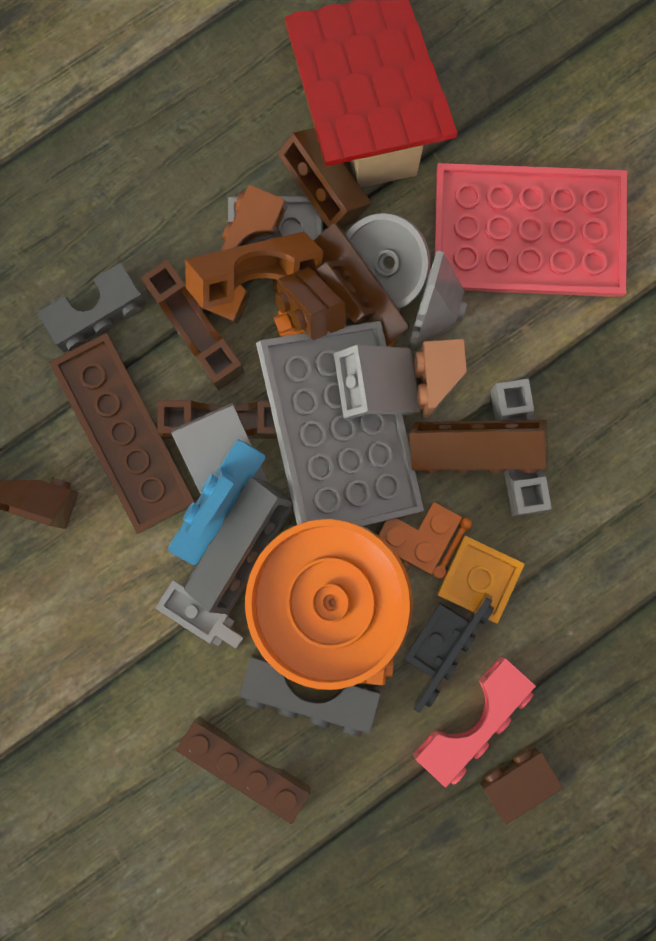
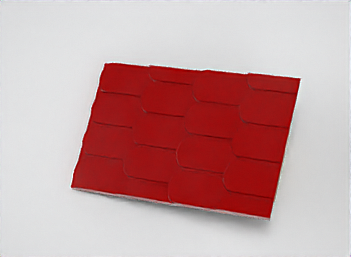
(370, 87)

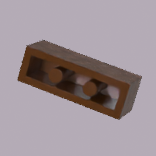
(328, 188)

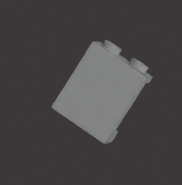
(376, 380)

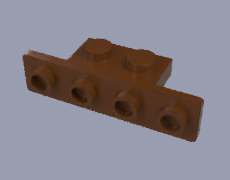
(357, 285)

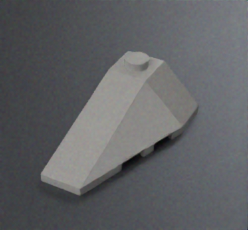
(439, 304)

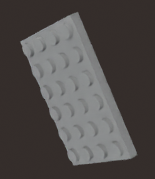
(333, 463)

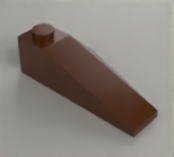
(39, 500)

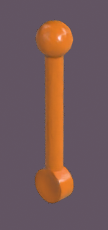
(440, 571)

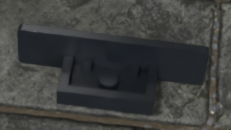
(440, 644)

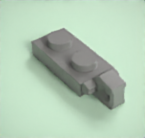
(192, 616)

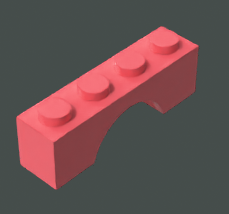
(448, 754)

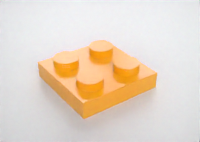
(479, 571)

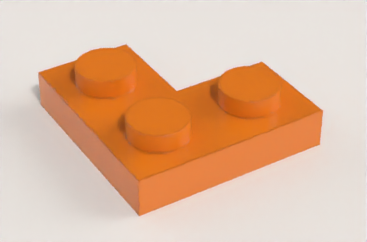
(422, 546)

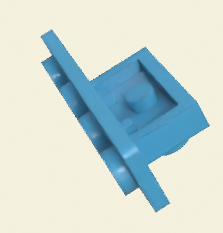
(218, 497)

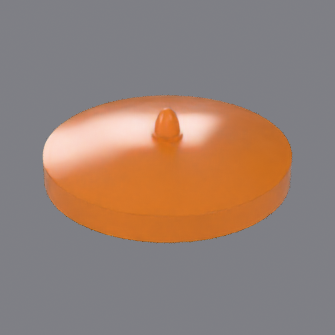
(328, 604)

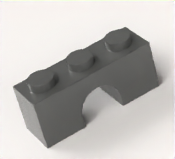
(117, 300)

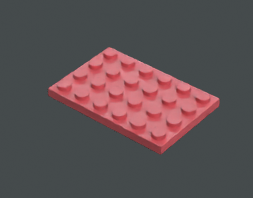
(533, 228)

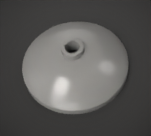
(394, 236)

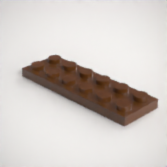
(122, 433)

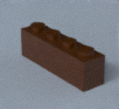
(479, 446)

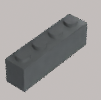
(237, 545)

